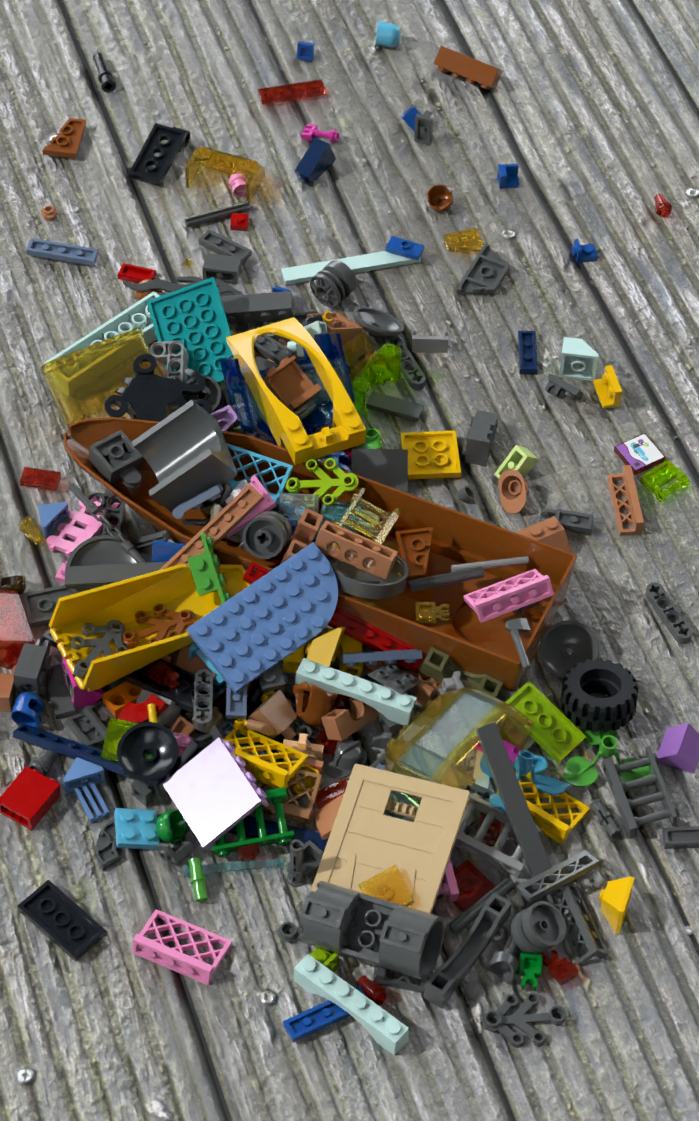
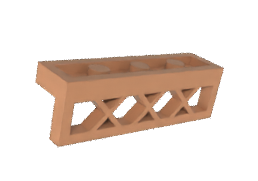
(632, 501)

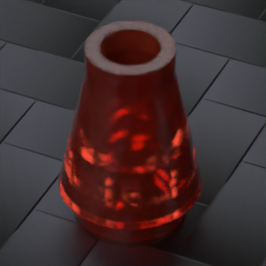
(662, 206)
(372, 990)

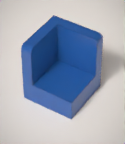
(409, 116)
(508, 176)

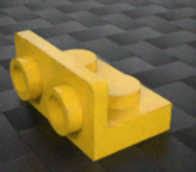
(608, 388)

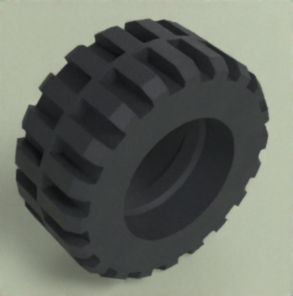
(594, 712)

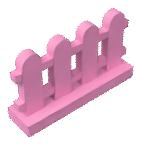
(92, 529)

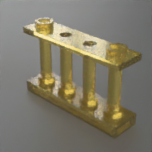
(383, 527)

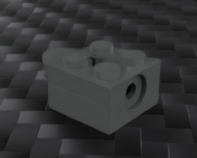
(124, 460)
(33, 668)

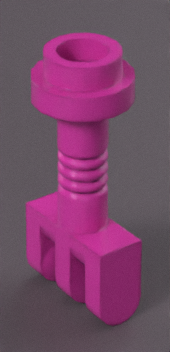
(311, 131)

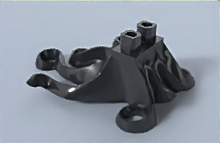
(150, 394)

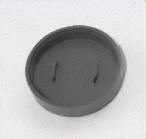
(368, 586)

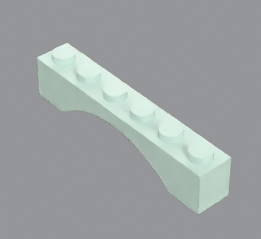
(385, 700)
(381, 1025)

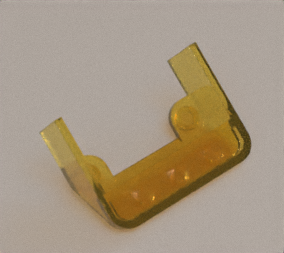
(226, 163)

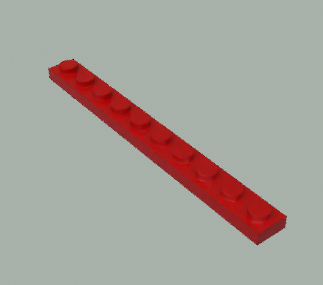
(355, 627)

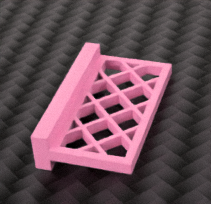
(506, 597)
(174, 957)

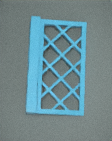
(278, 464)

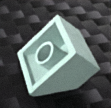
(578, 360)

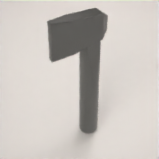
(514, 627)

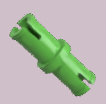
(198, 879)

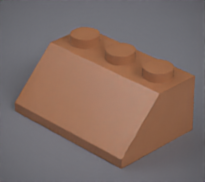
(548, 532)

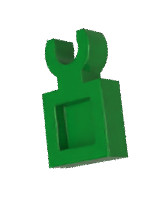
(530, 969)

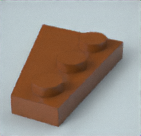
(68, 141)
(414, 550)

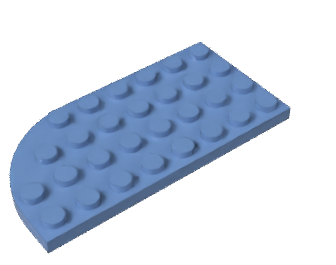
(269, 618)

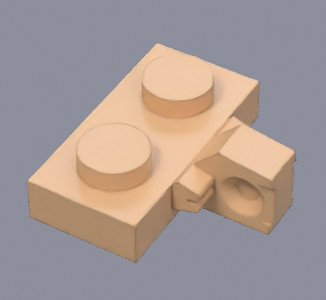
(312, 750)

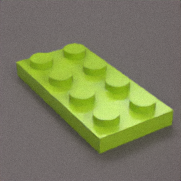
(551, 727)

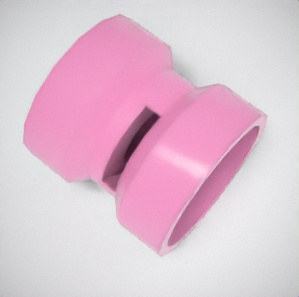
(238, 184)

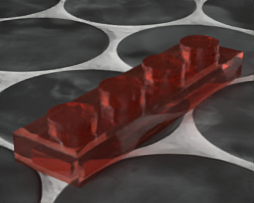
(291, 92)

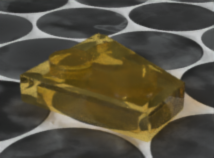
(463, 241)

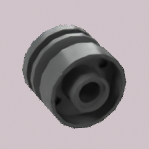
(333, 283)

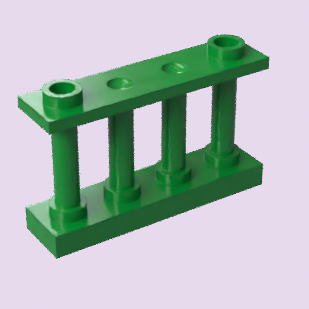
(277, 798)

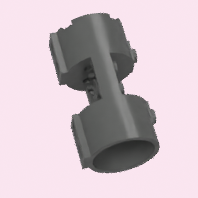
(372, 930)

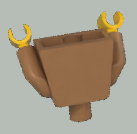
(271, 716)

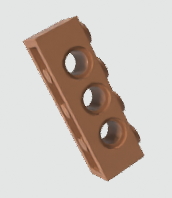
(365, 549)

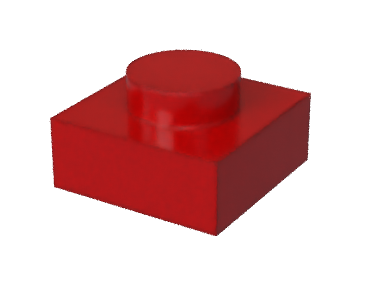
(239, 222)

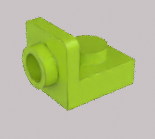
(325, 958)

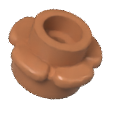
(49, 213)

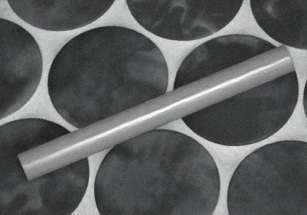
(492, 563)

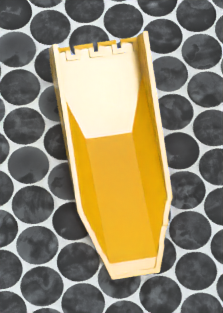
(120, 602)

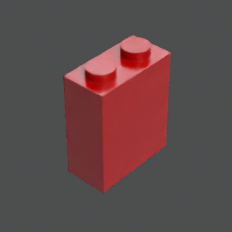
(29, 797)

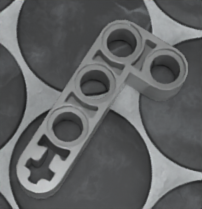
(173, 360)

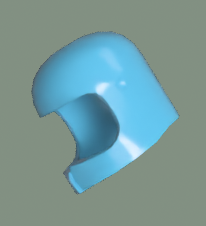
(388, 34)

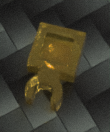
(429, 612)

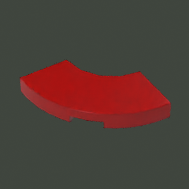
(139, 712)

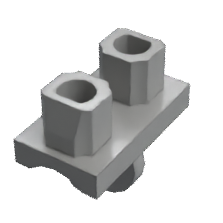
(452, 684)

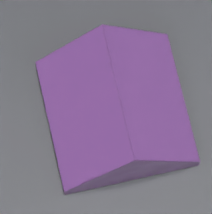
(680, 748)

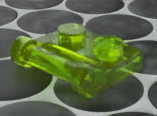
(662, 475)

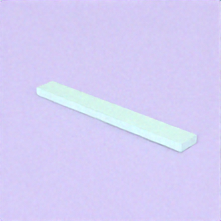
(356, 263)

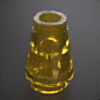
(30, 528)

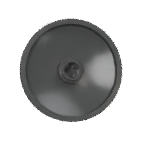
(98, 551)

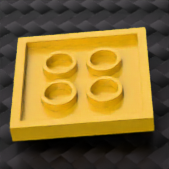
(431, 454)

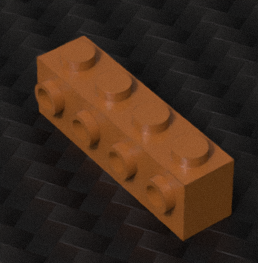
(468, 67)

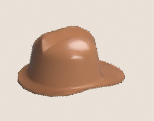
(512, 491)

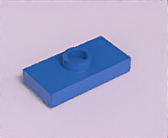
(404, 248)

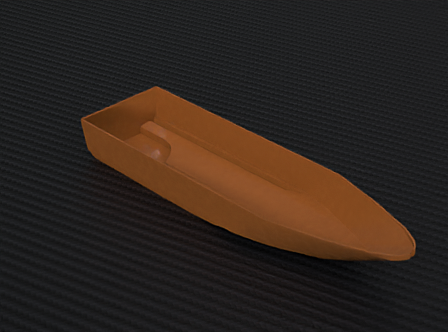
(455, 541)

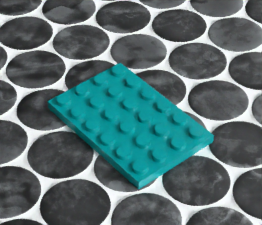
(198, 322)

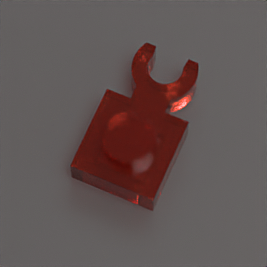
(329, 745)
(560, 970)

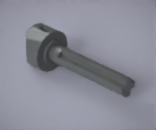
(504, 962)

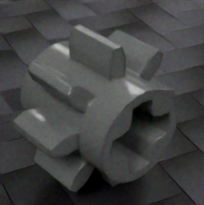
(305, 729)

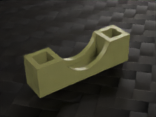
(440, 666)

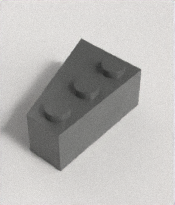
(480, 438)

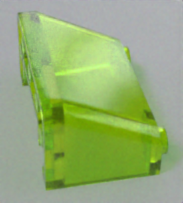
(381, 367)

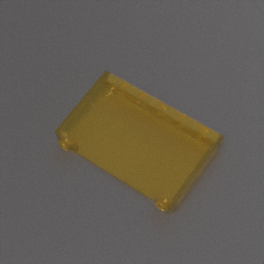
(92, 374)

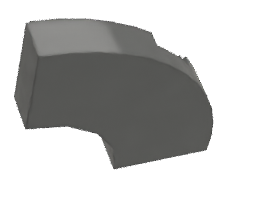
(106, 846)

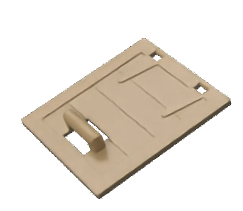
(369, 842)

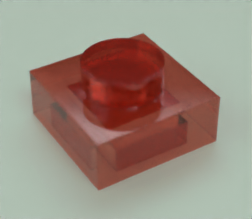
(248, 853)

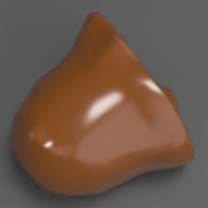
(312, 703)

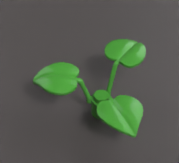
(581, 772)

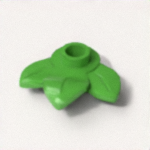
(373, 440)

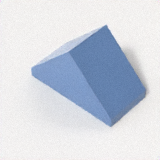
(51, 516)
(82, 773)

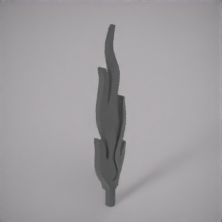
(224, 288)

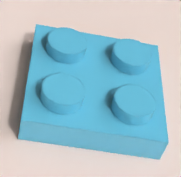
(136, 828)

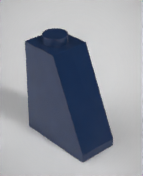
(315, 161)

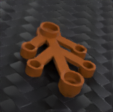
(179, 619)

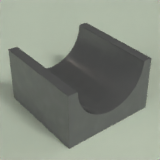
(186, 455)

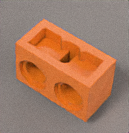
(119, 696)

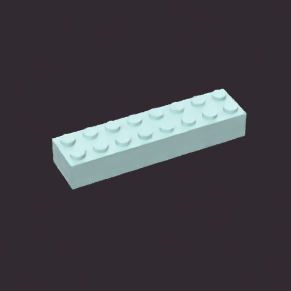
(133, 317)

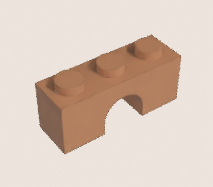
(303, 533)
(341, 723)

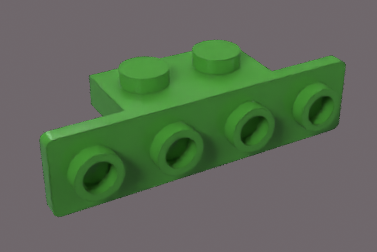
(206, 571)

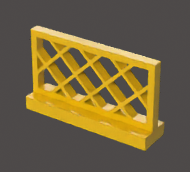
(265, 772)
(548, 822)

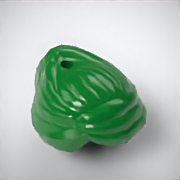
(171, 826)

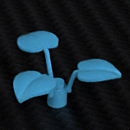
(523, 765)

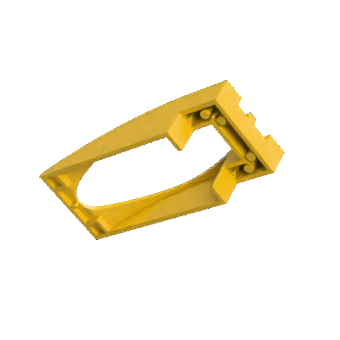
(284, 424)

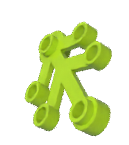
(326, 482)

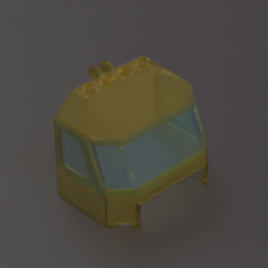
(446, 734)

